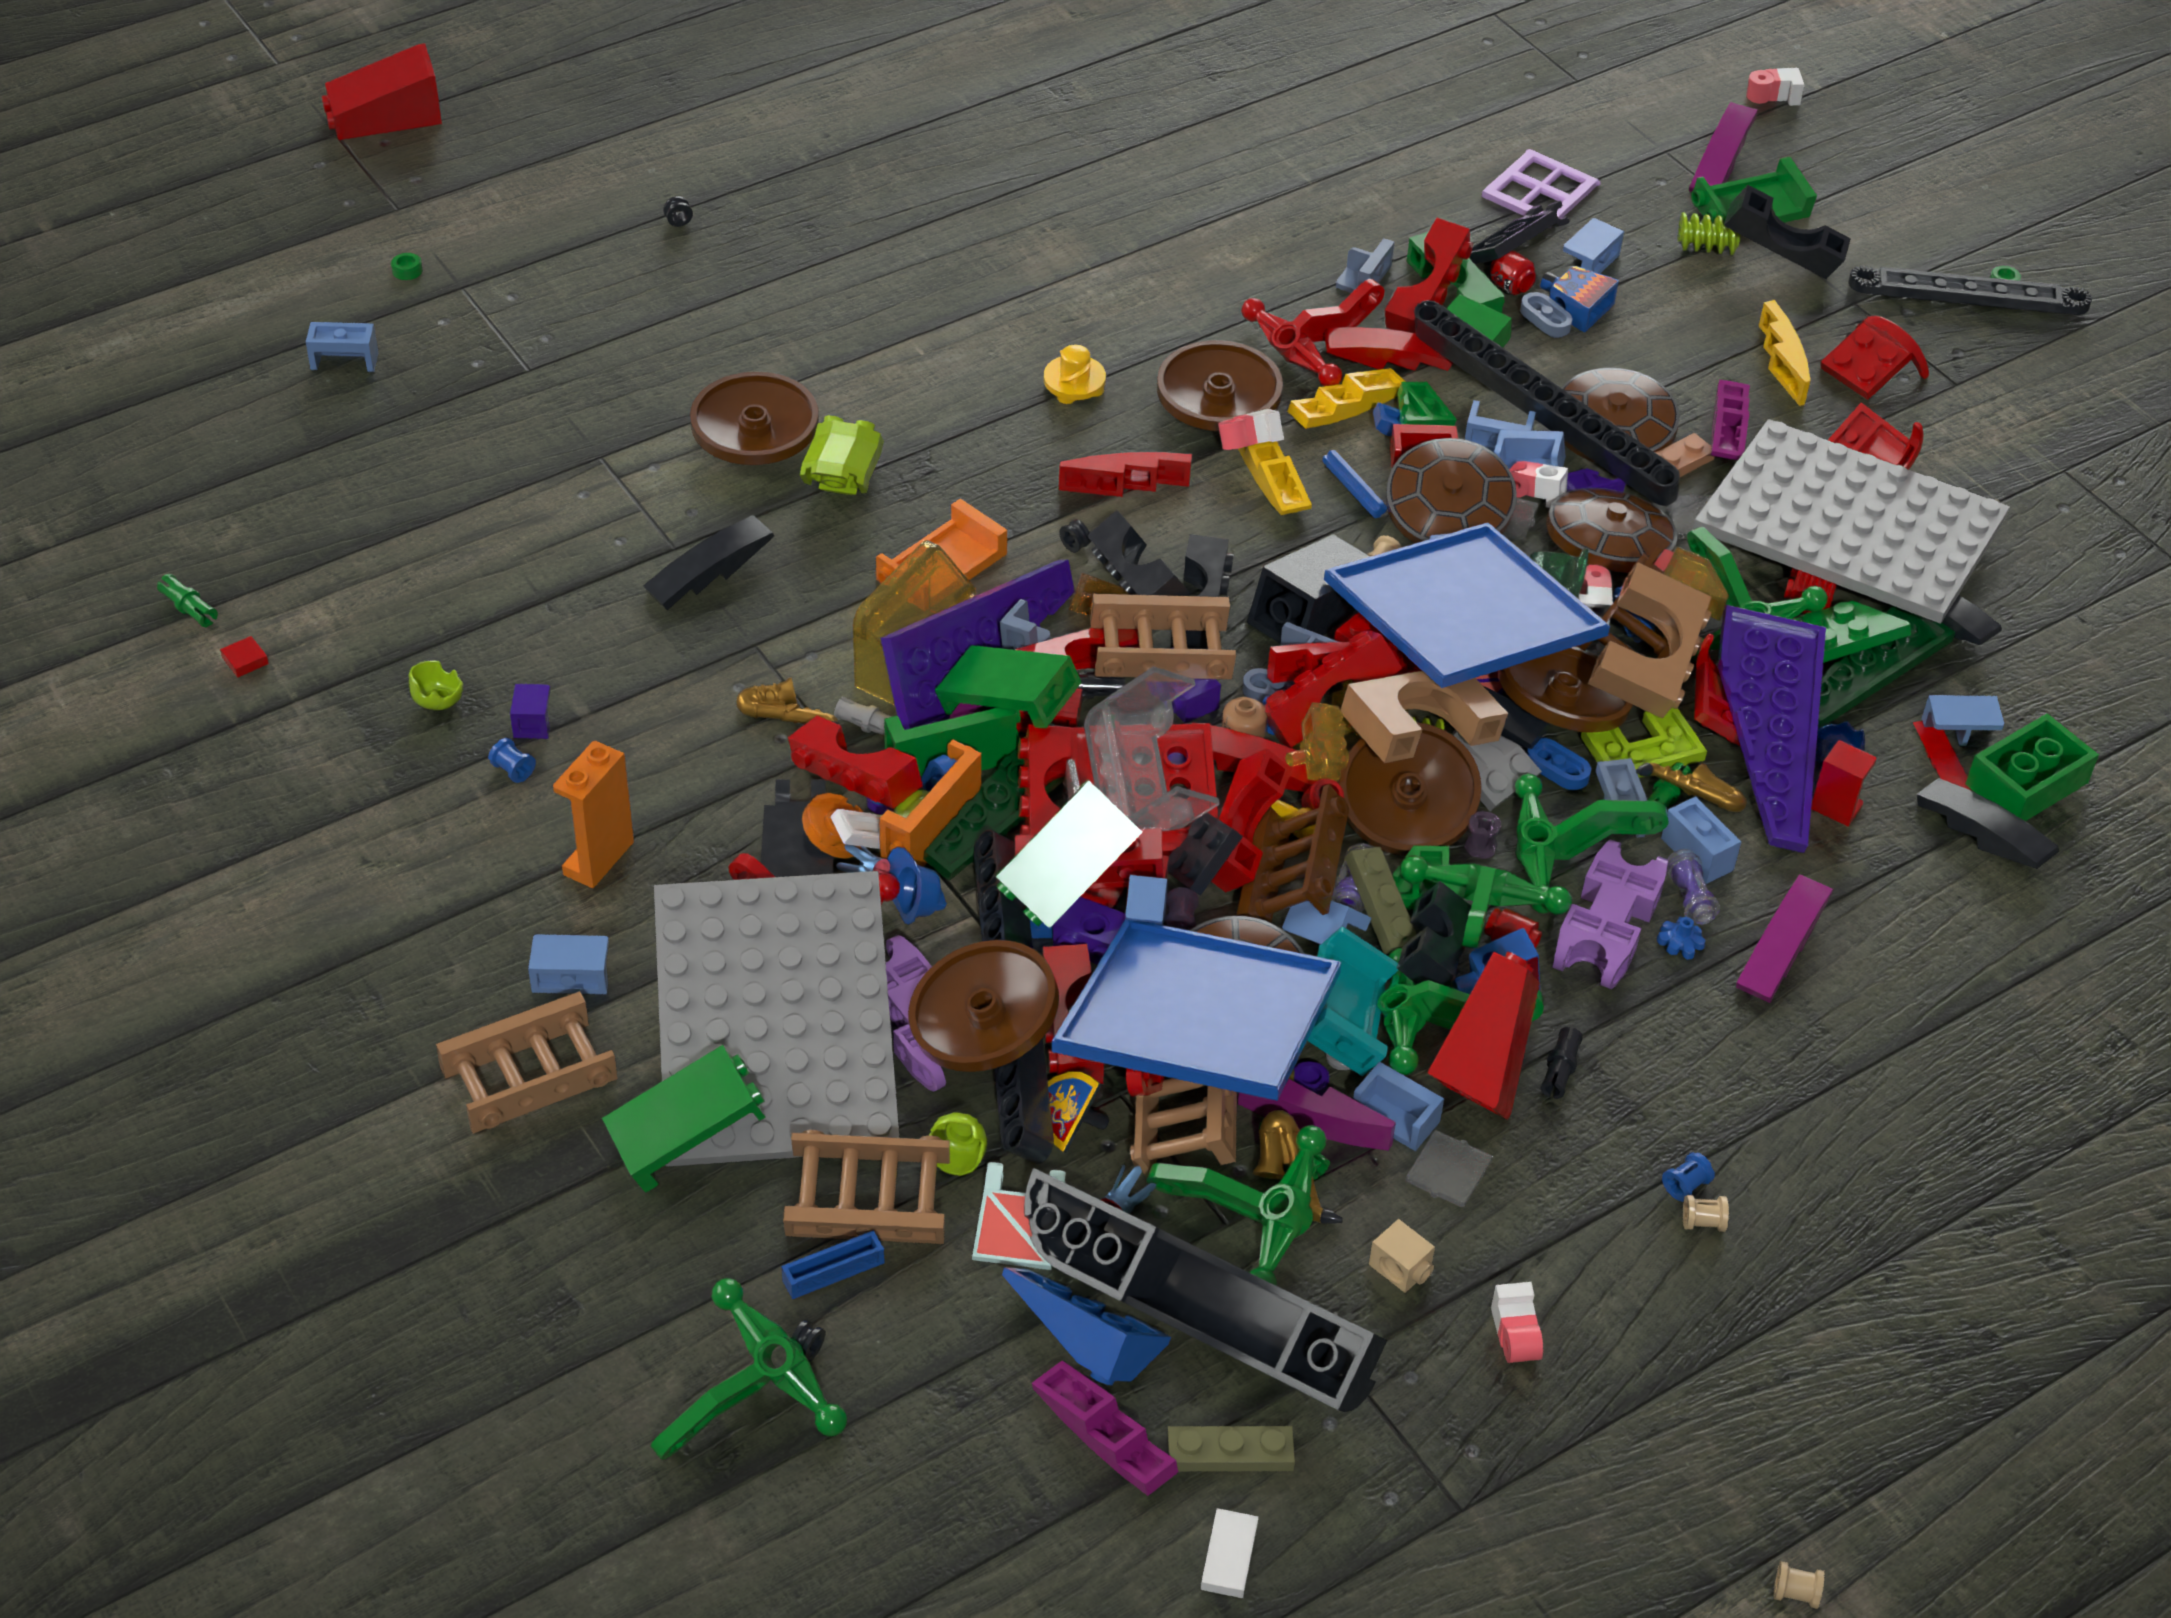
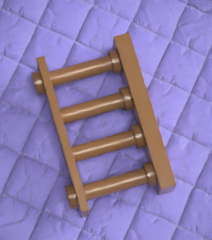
(1162, 613)
(515, 1034)
(1218, 1137)
(846, 1220)

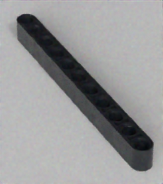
(1553, 405)
(1023, 1082)

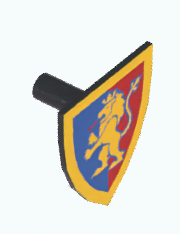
(1070, 1105)

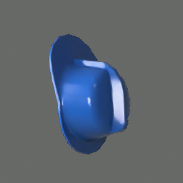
(919, 886)

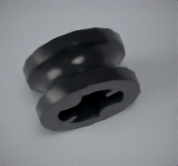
(682, 205)
(1074, 536)
(809, 1338)

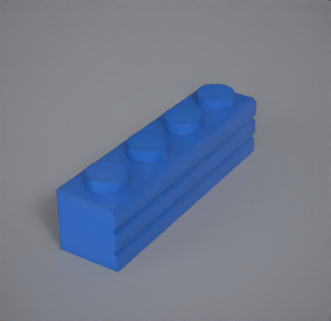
(832, 1264)

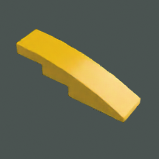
(1787, 354)
(1354, 396)
(1276, 477)

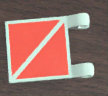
(1002, 1226)

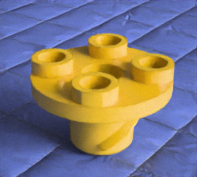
(1074, 375)

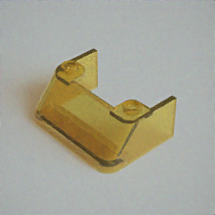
(913, 591)

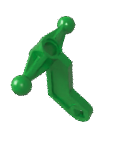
(1707, 546)
(1543, 843)
(1485, 887)
(1410, 1006)
(1281, 1209)
(761, 1338)

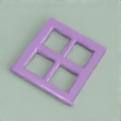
(1515, 174)

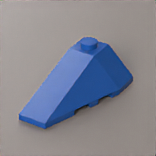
(1096, 1339)

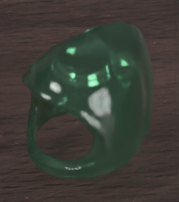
(1564, 568)

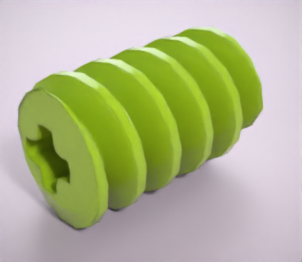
(1706, 233)

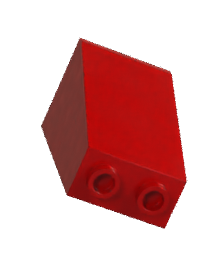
(384, 96)
(1490, 1036)

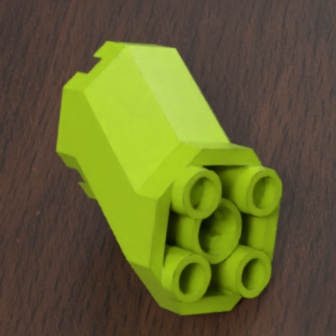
(842, 456)

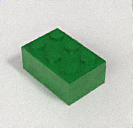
(2032, 768)

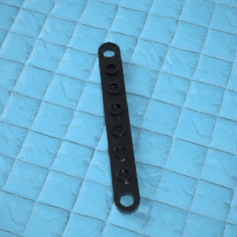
(1970, 290)

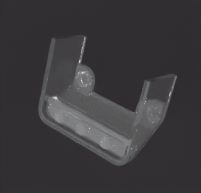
(1127, 756)

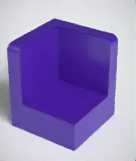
(530, 711)

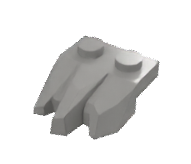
(1499, 768)

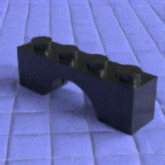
(1815, 249)
(1122, 547)
(1205, 568)

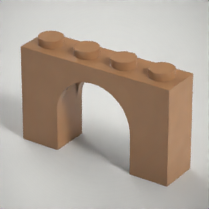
(1680, 615)
(1380, 718)

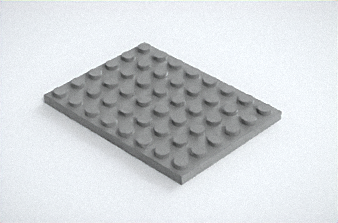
(1853, 519)
(793, 987)

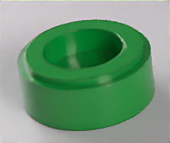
(406, 266)
(2005, 272)

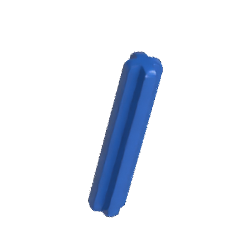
(1354, 484)

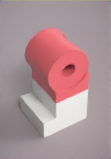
(1775, 85)
(1251, 429)
(1539, 480)
(1597, 590)
(1517, 1322)

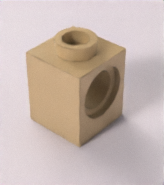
(1402, 1256)

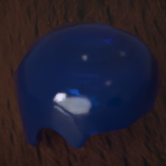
(1830, 734)

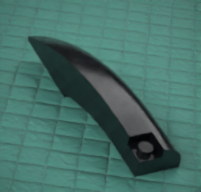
(1202, 1294)

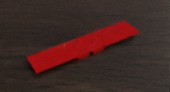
(1942, 754)

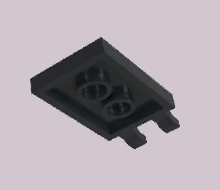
(1517, 233)
(785, 844)

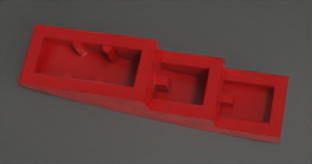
(1378, 346)
(1119, 471)
(1290, 661)
(1233, 746)

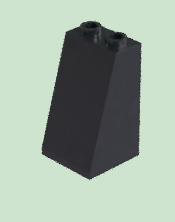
(1296, 589)

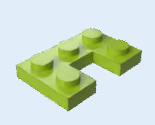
(1670, 743)

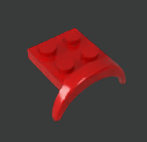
(1873, 356)
(1872, 435)
(1710, 697)

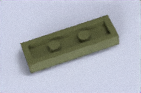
(1380, 898)
(1231, 1448)

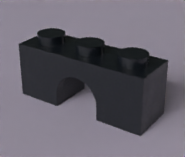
(1437, 948)

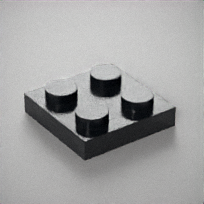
(1202, 852)

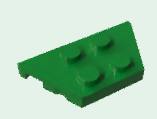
(1855, 628)

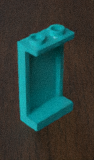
(1351, 1013)

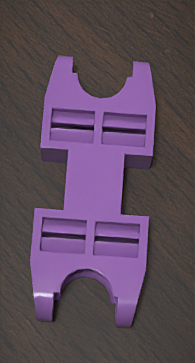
(1604, 930)
(903, 974)

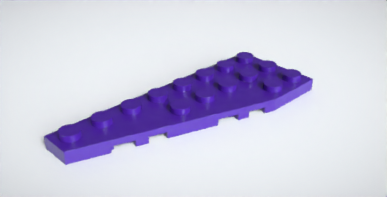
(928, 650)
(1774, 693)

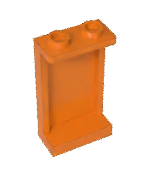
(967, 538)
(936, 808)
(600, 812)

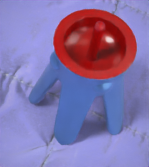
(1119, 1196)

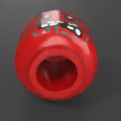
(1513, 273)

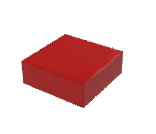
(244, 656)

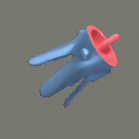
(867, 863)

